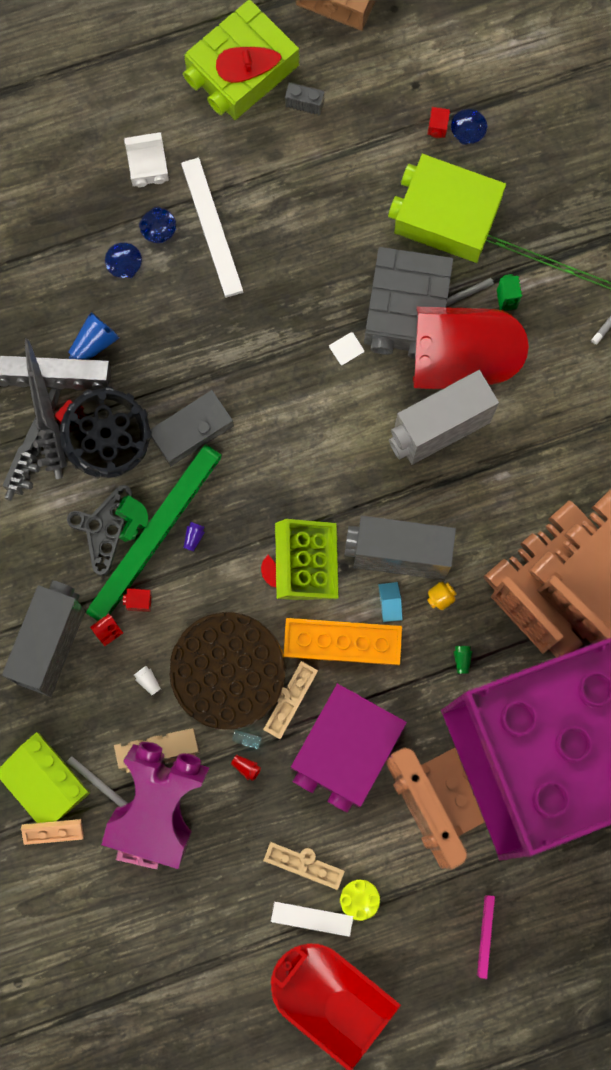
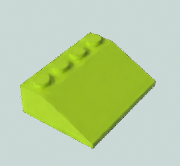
(306, 560)
(42, 781)

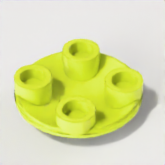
(360, 899)

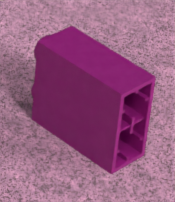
(346, 748)

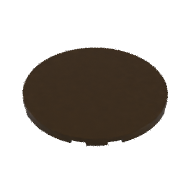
(227, 670)

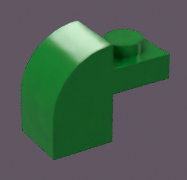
(134, 514)

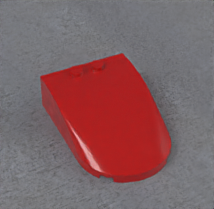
(465, 340)

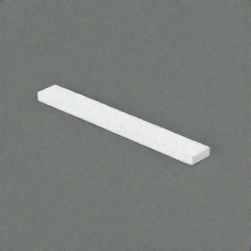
(212, 227)

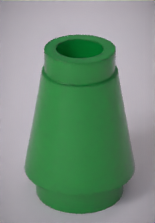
(463, 658)

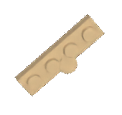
(290, 700)
(304, 865)

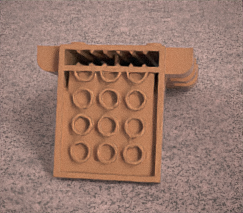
(583, 583)
(518, 593)
(438, 801)

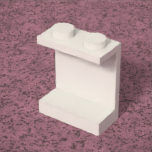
(146, 159)

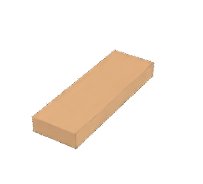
(52, 832)

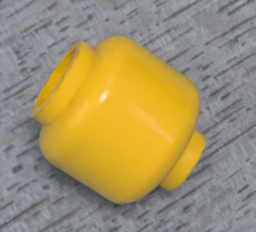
(441, 595)

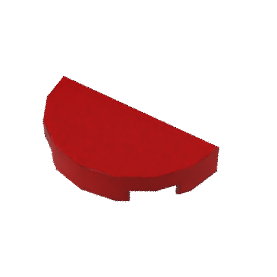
(268, 571)

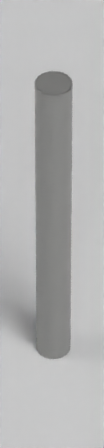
(472, 290)
(96, 782)

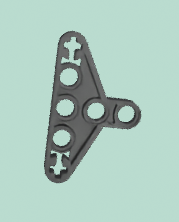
(99, 537)

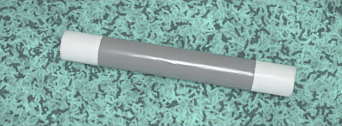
(603, 330)

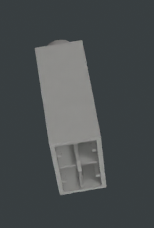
(443, 418)

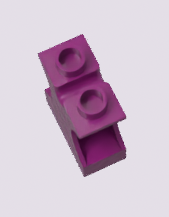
(153, 821)

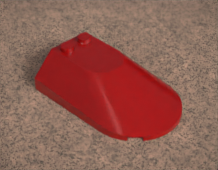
(330, 1001)

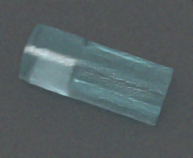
(246, 739)

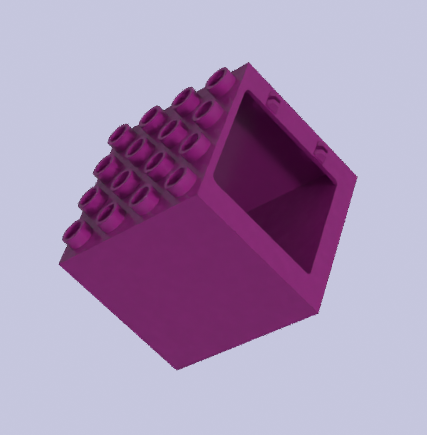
(539, 751)

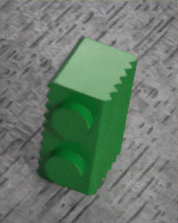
(509, 292)

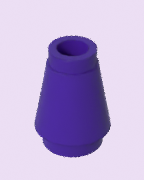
(193, 536)

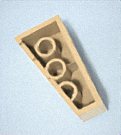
(172, 746)

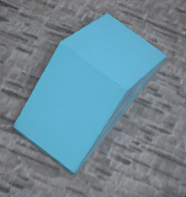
(390, 602)

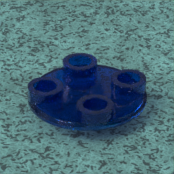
(469, 126)
(157, 225)
(123, 260)

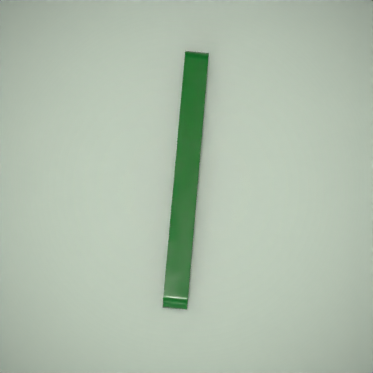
(154, 533)

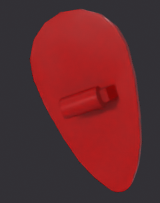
(245, 63)

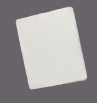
(346, 348)

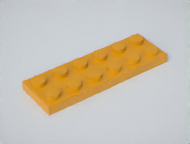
(342, 641)

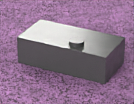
(191, 428)

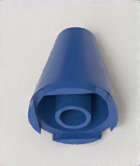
(92, 339)

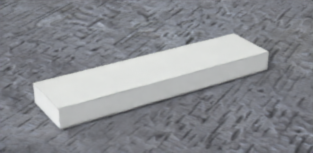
(312, 919)

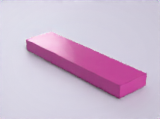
(485, 936)

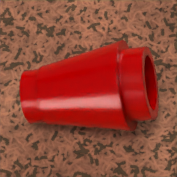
(246, 767)

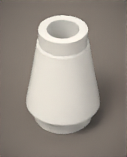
(147, 680)

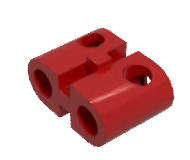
(106, 630)

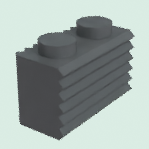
(304, 98)

